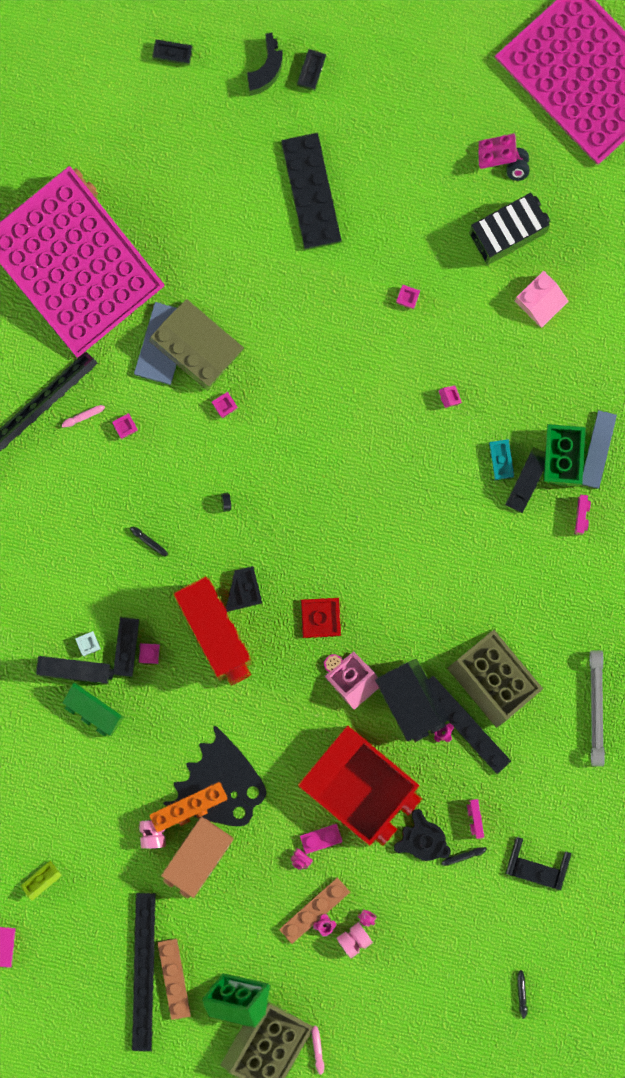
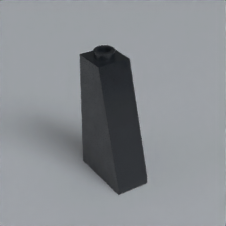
(74, 670)

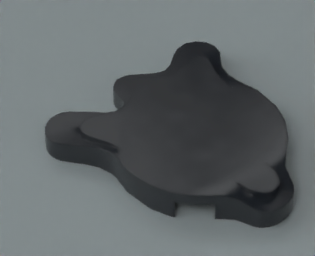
(423, 840)

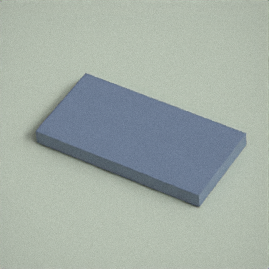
(152, 362)

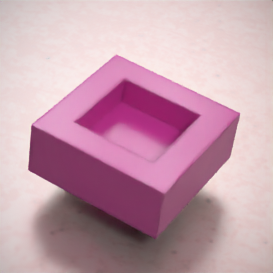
(408, 297)
(450, 396)
(224, 405)
(125, 426)
(149, 653)

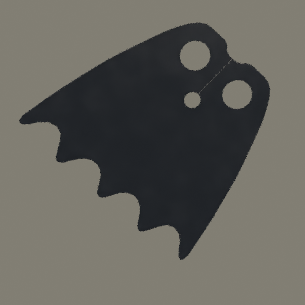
(227, 765)

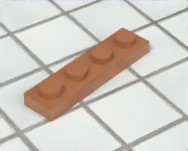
(314, 909)
(174, 979)

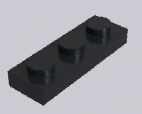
(126, 647)

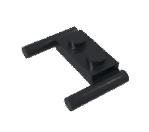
(537, 872)

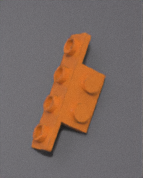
(192, 805)

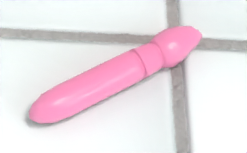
(82, 416)
(317, 1050)

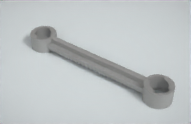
(597, 748)

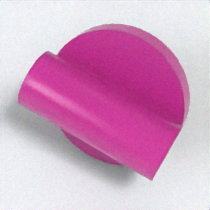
(300, 860)

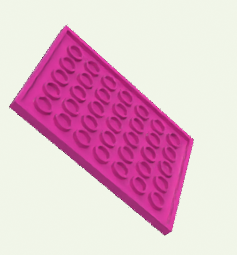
(575, 71)
(74, 262)

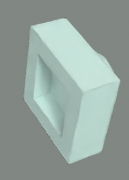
(88, 644)

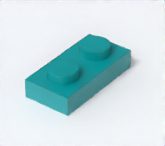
(501, 459)

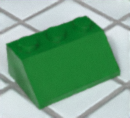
(564, 455)
(92, 710)
(237, 1000)

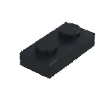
(172, 52)
(311, 70)

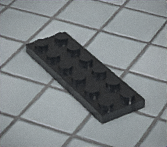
(311, 191)

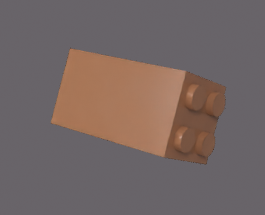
(197, 858)

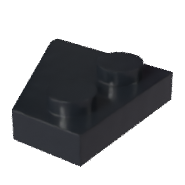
(244, 590)

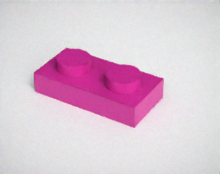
(581, 521)
(476, 827)
(321, 839)

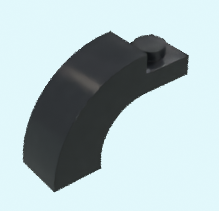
(267, 75)
(527, 480)

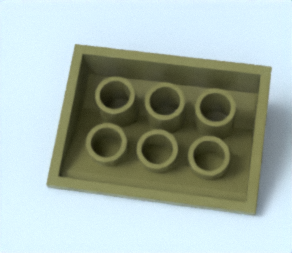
(196, 344)
(495, 678)
(268, 1047)

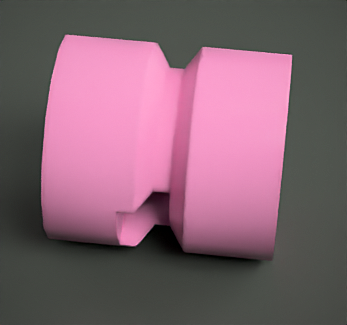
(151, 837)
(354, 940)

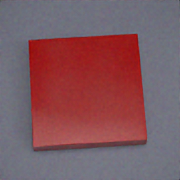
(320, 617)

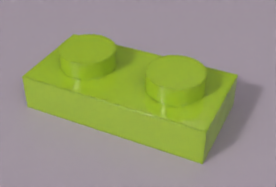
(41, 880)

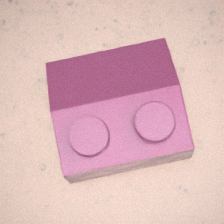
(542, 299)
(354, 681)

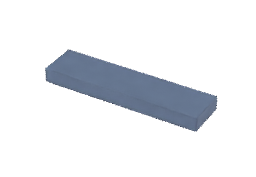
(598, 449)

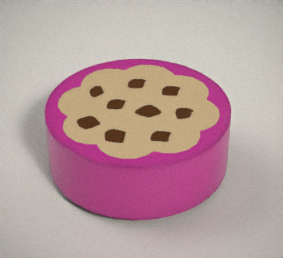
(332, 661)

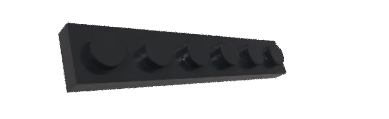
(470, 729)

